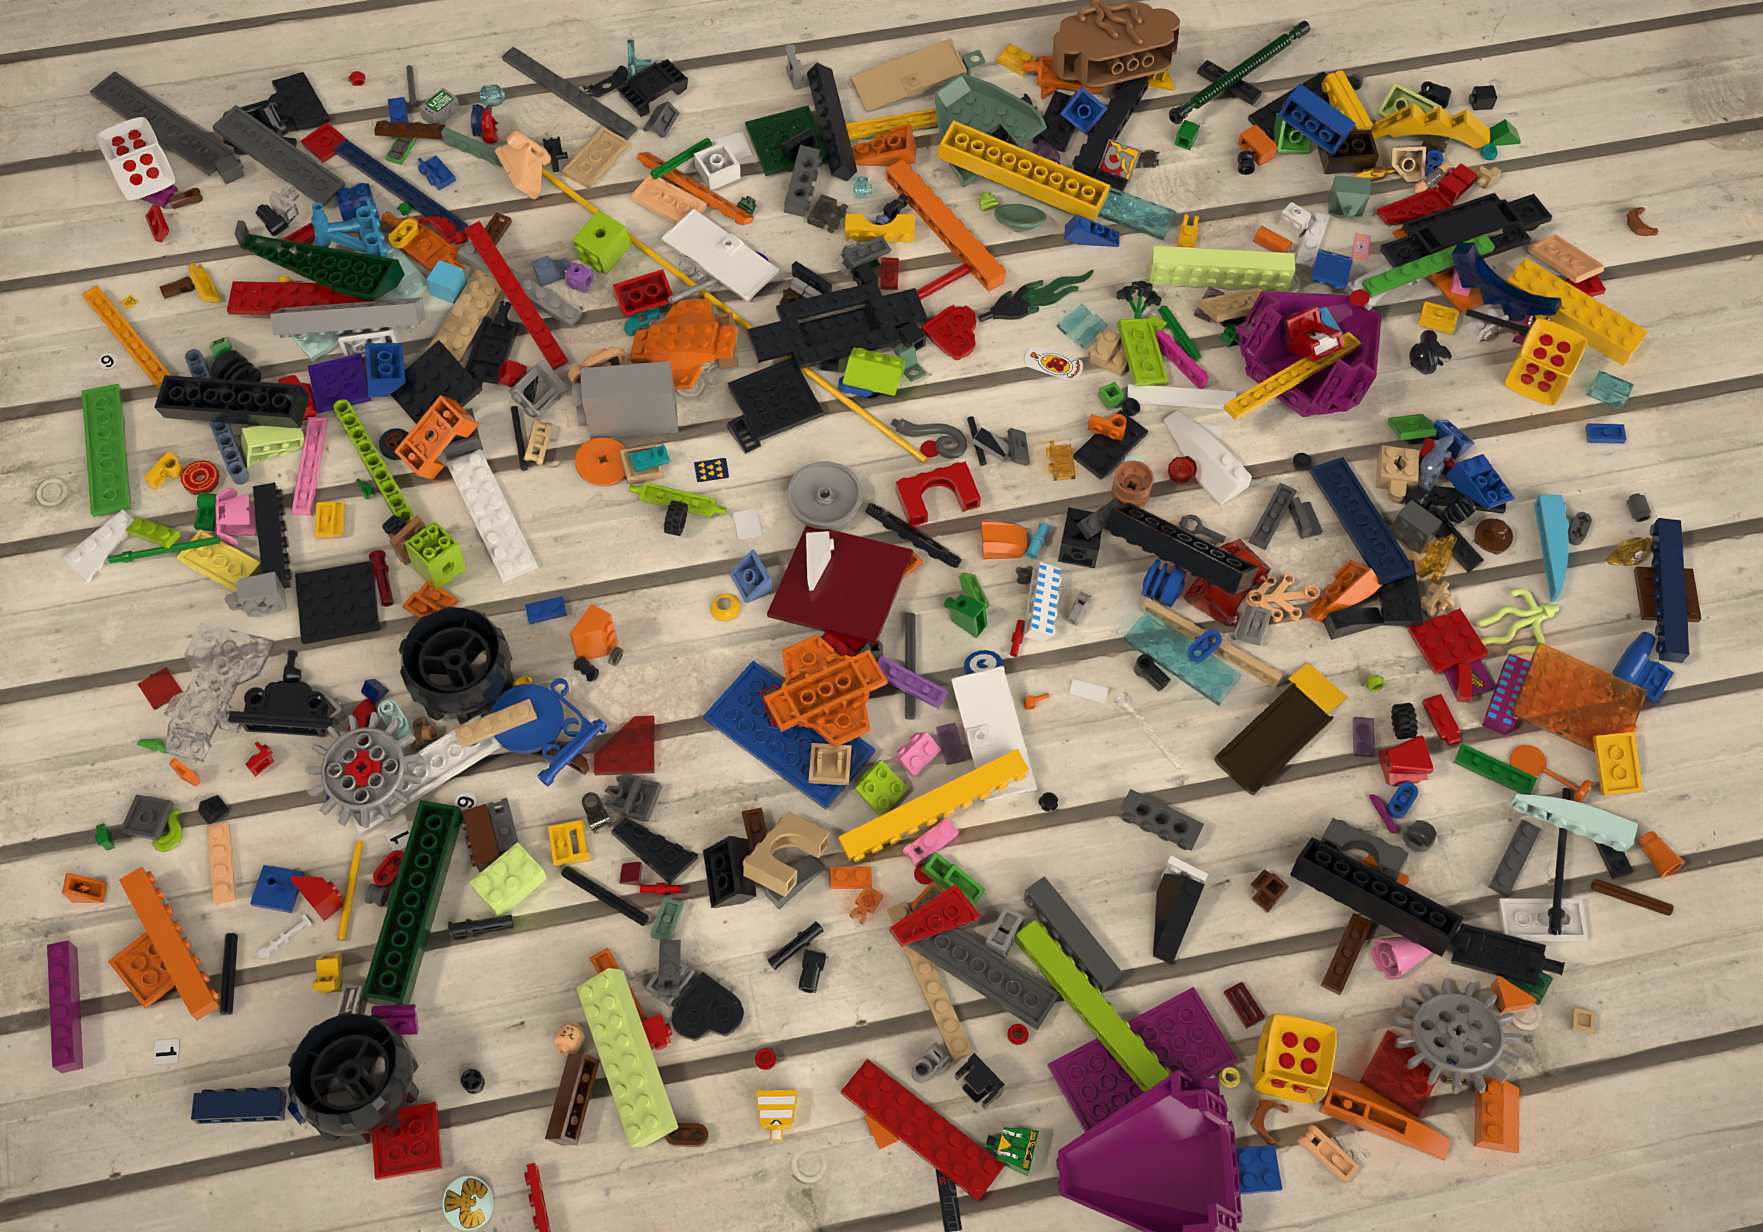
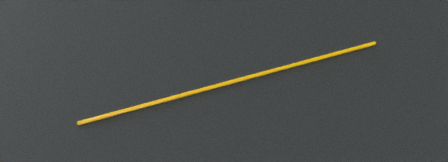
(860, 411)

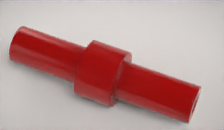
(1017, 638)
(660, 888)

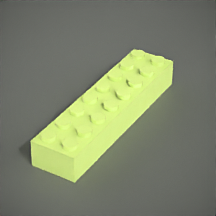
(1221, 268)
(627, 1058)

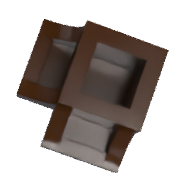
(1269, 889)

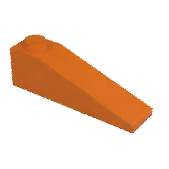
(888, 148)
(1351, 585)

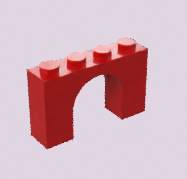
(954, 477)

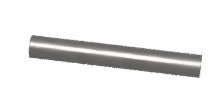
(411, 86)

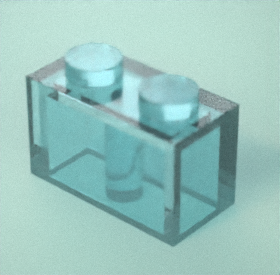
(1610, 389)

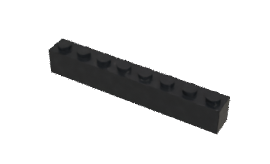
(831, 122)
(1110, 125)

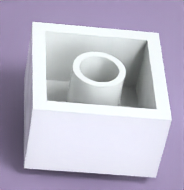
(717, 165)

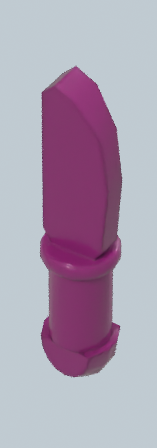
(1383, 812)

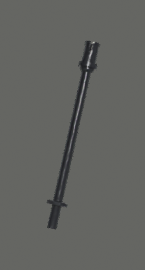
(1556, 913)

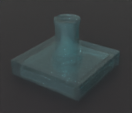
(633, 62)

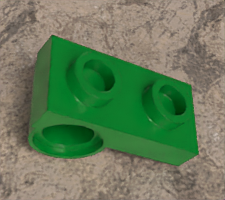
(206, 512)

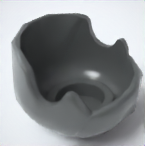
(1419, 836)

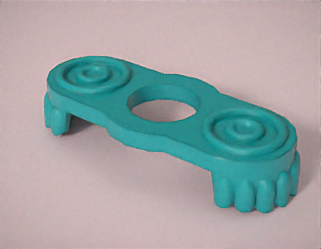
(633, 324)

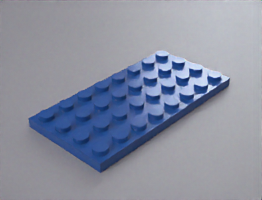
(744, 720)

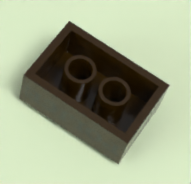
(1354, 154)

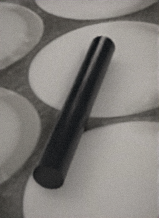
(973, 429)

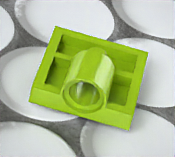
(880, 788)

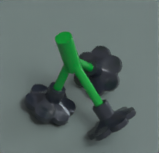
(1144, 290)

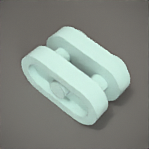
(388, 710)

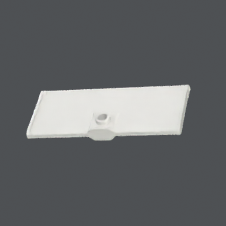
(721, 254)
(991, 724)

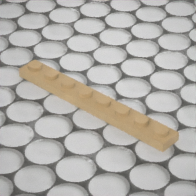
(1227, 652)
(934, 994)

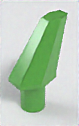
(153, 744)

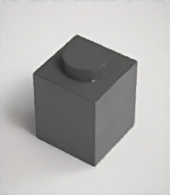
(229, 168)

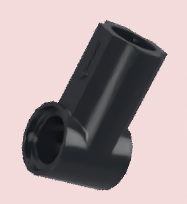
(271, 118)
(274, 223)
(1152, 674)
(812, 966)

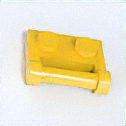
(562, 846)

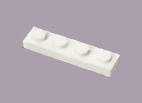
(1311, 241)

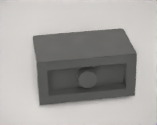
(662, 119)
(1304, 518)

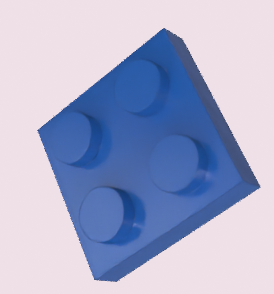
(1258, 1170)

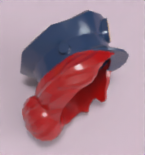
(484, 123)

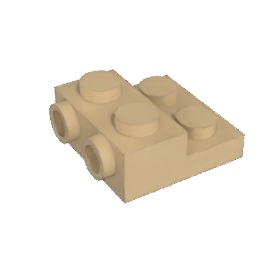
(1109, 352)

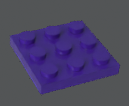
(339, 380)

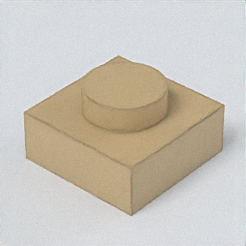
(1583, 1021)

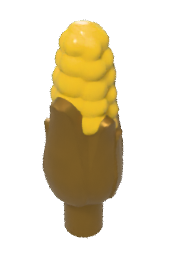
(1376, 173)

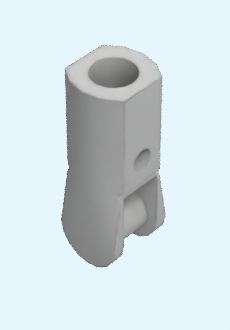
(1078, 609)

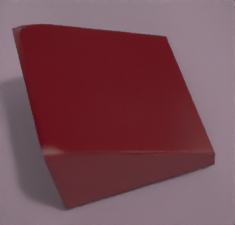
(631, 873)

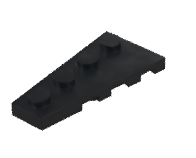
(660, 855)

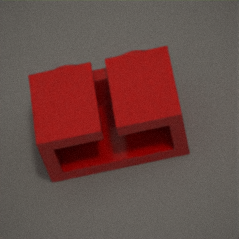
(1456, 182)

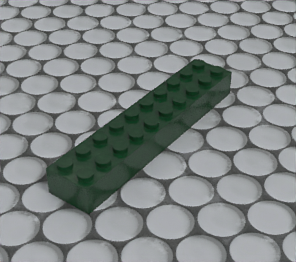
(413, 905)

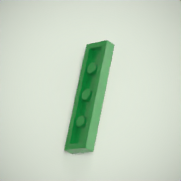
(1495, 770)

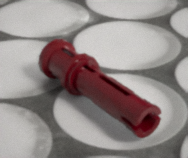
(380, 570)

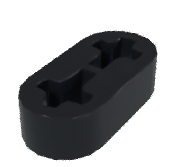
(530, 390)

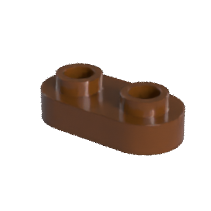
(687, 1133)

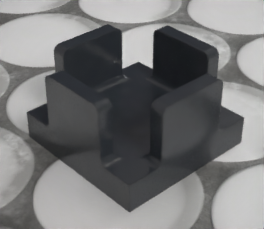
(980, 1081)

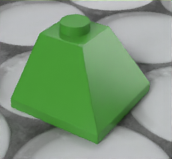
(1289, 139)

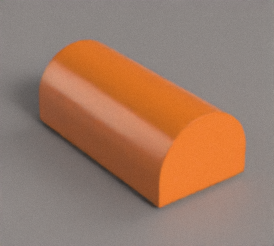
(1272, 240)

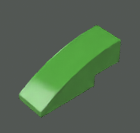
(948, 875)

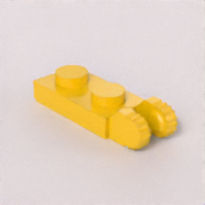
(1188, 233)

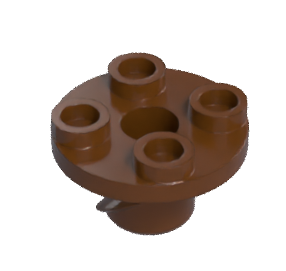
(1493, 535)

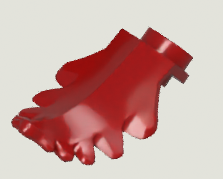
(447, 229)

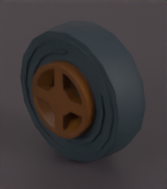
(390, 441)

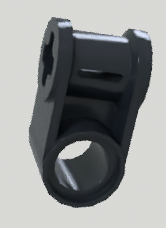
(1436, 93)

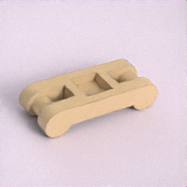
(537, 441)

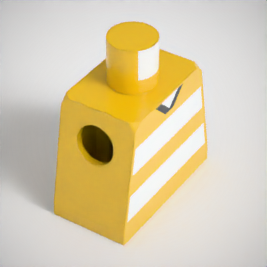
(776, 1111)

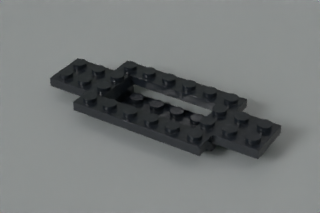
(1465, 222)
(837, 334)

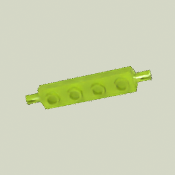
(664, 495)

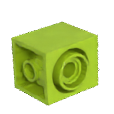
(601, 242)
(435, 555)

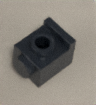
(864, 274)

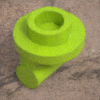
(987, 201)

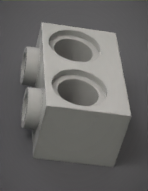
(1004, 932)

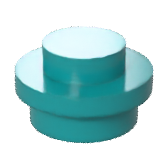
(1488, 152)

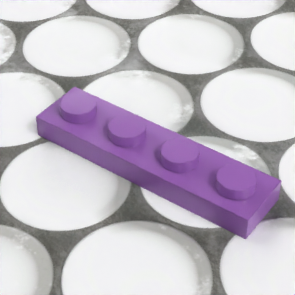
(912, 683)

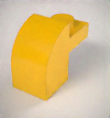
(329, 973)

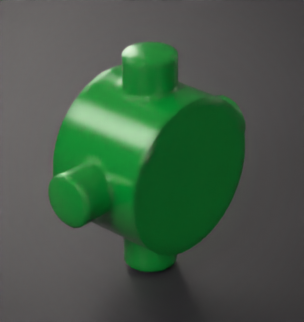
(404, 208)

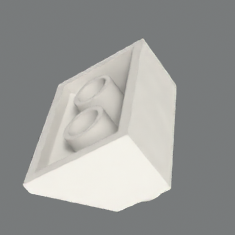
(355, 342)

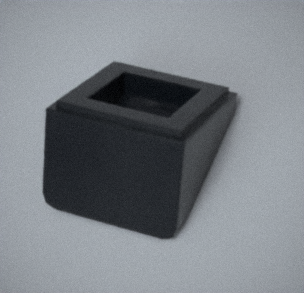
(212, 809)

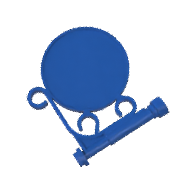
(545, 729)

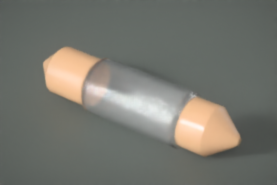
(1432, 178)

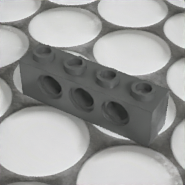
(806, 157)
(1154, 810)

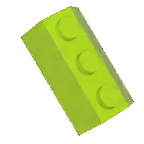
(874, 371)

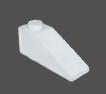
(818, 555)

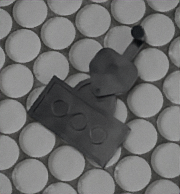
(293, 101)

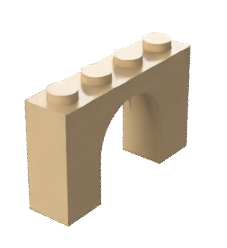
(789, 832)

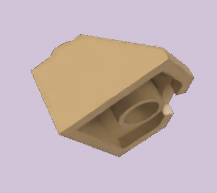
(1409, 161)

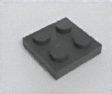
(147, 817)

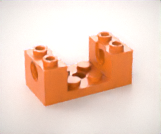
(446, 420)

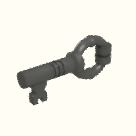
(1216, 537)

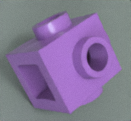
(579, 277)

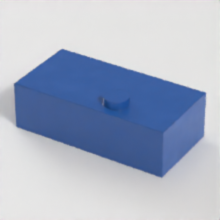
(1316, 119)

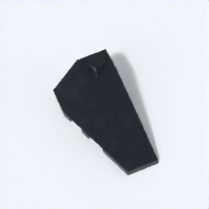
(1174, 908)

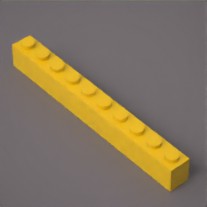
(933, 805)

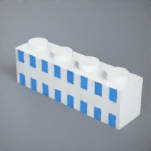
(1042, 602)

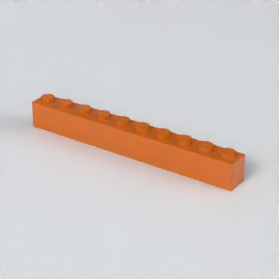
(946, 225)

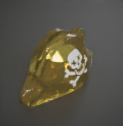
(1630, 551)

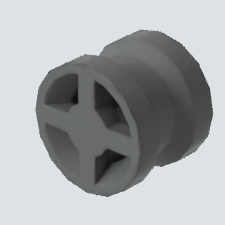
(376, 895)

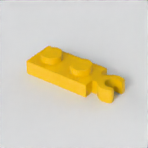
(203, 284)

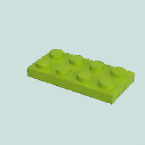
(1142, 352)

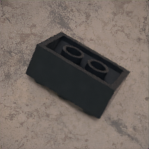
(725, 872)

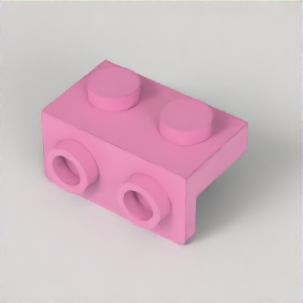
(917, 753)

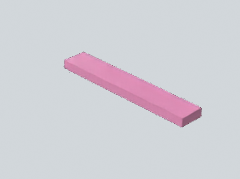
(309, 466)

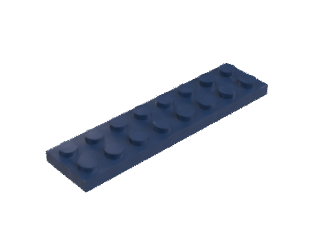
(1361, 520)

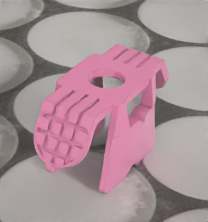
(238, 517)

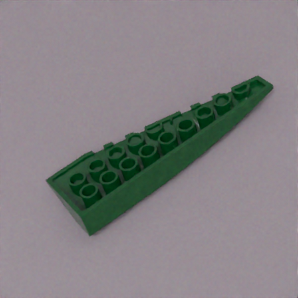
(336, 269)

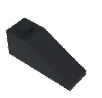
(1352, 621)

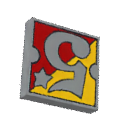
(1120, 159)

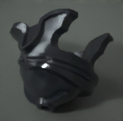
(1426, 353)

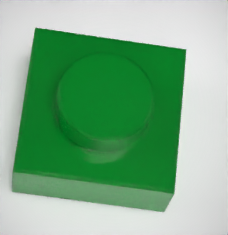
(104, 837)

